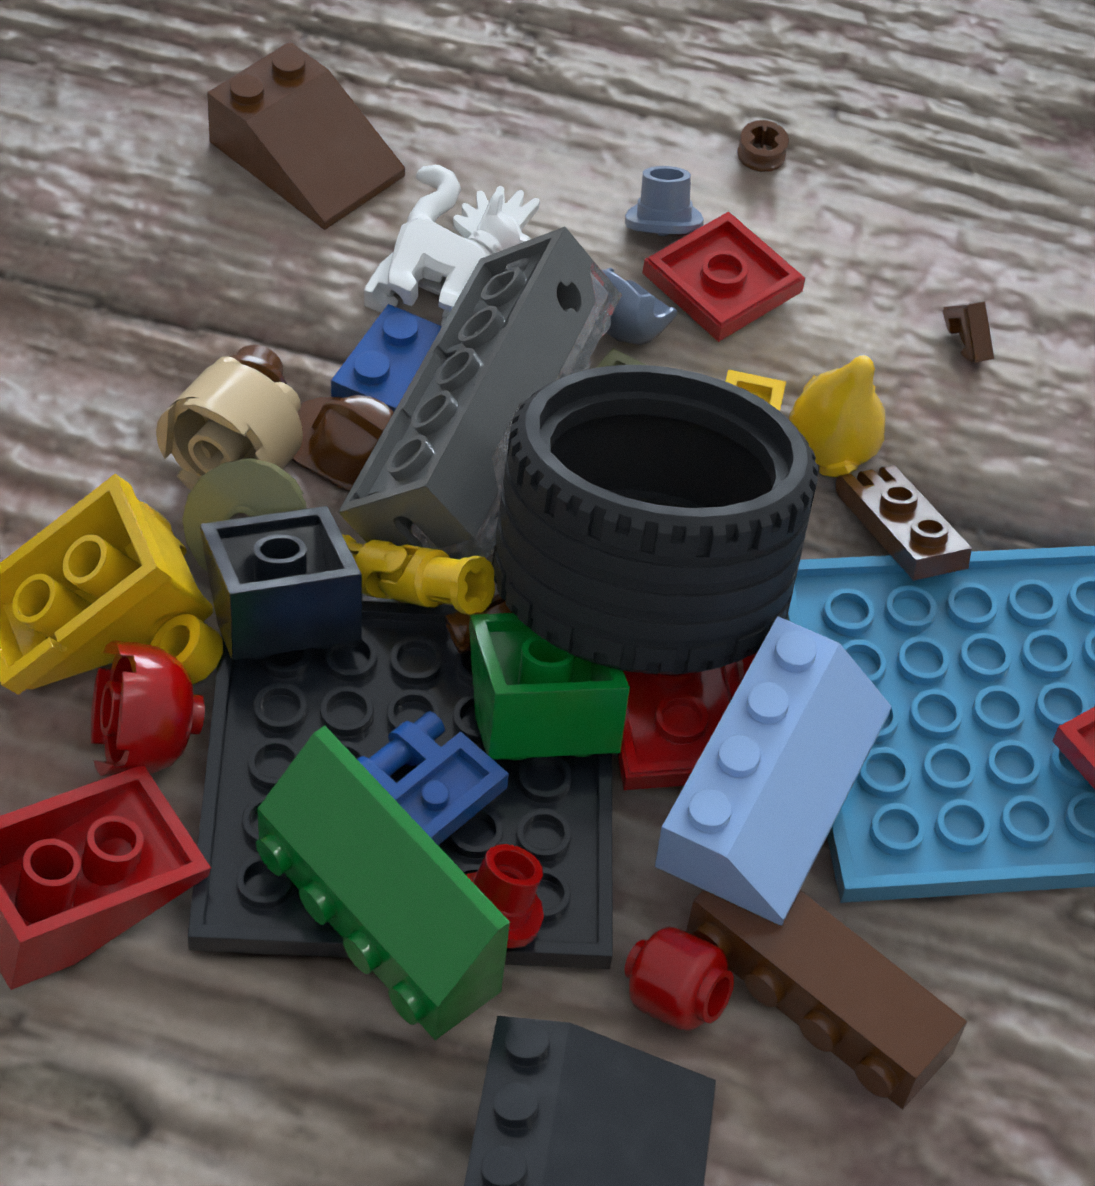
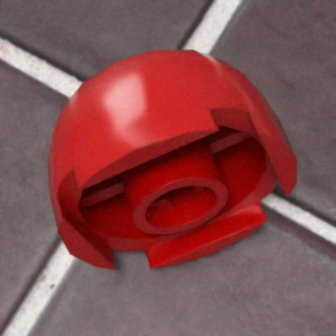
(143, 709)

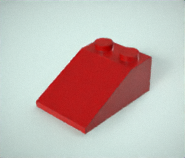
(88, 871)

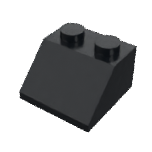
(282, 583)

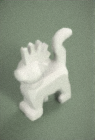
(438, 258)

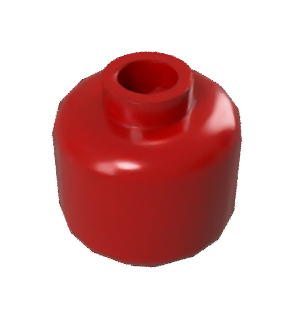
(679, 978)

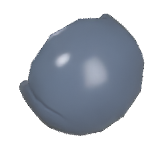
(638, 314)

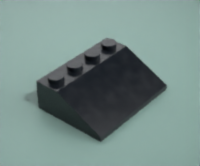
(586, 1112)

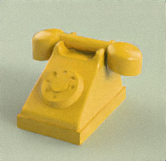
(98, 578)

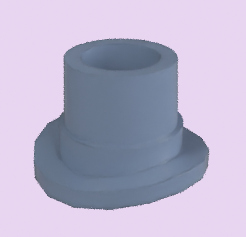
(664, 203)

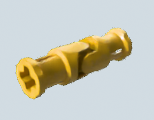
(423, 575)

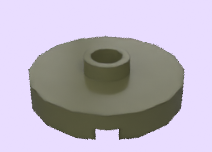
(237, 488)

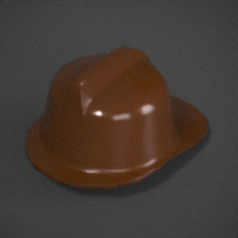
(340, 436)

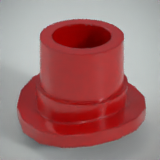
(510, 881)

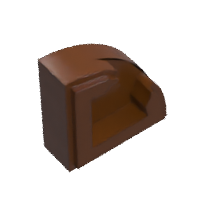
(973, 328)

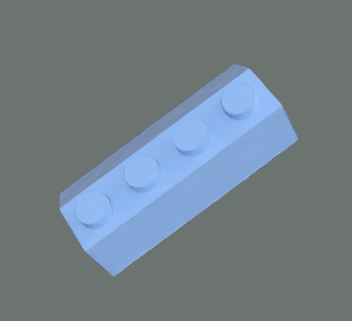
(774, 773)

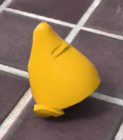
(841, 417)

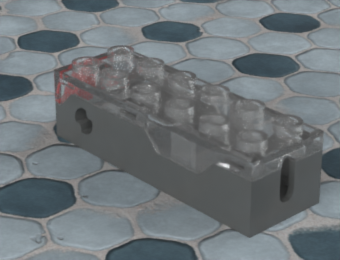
(444, 452)

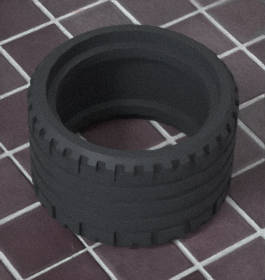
(652, 518)

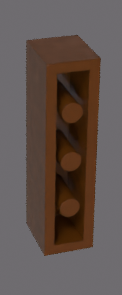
(836, 992)

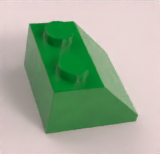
(540, 697)

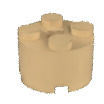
(230, 417)

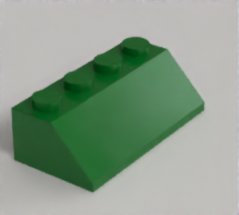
(383, 887)

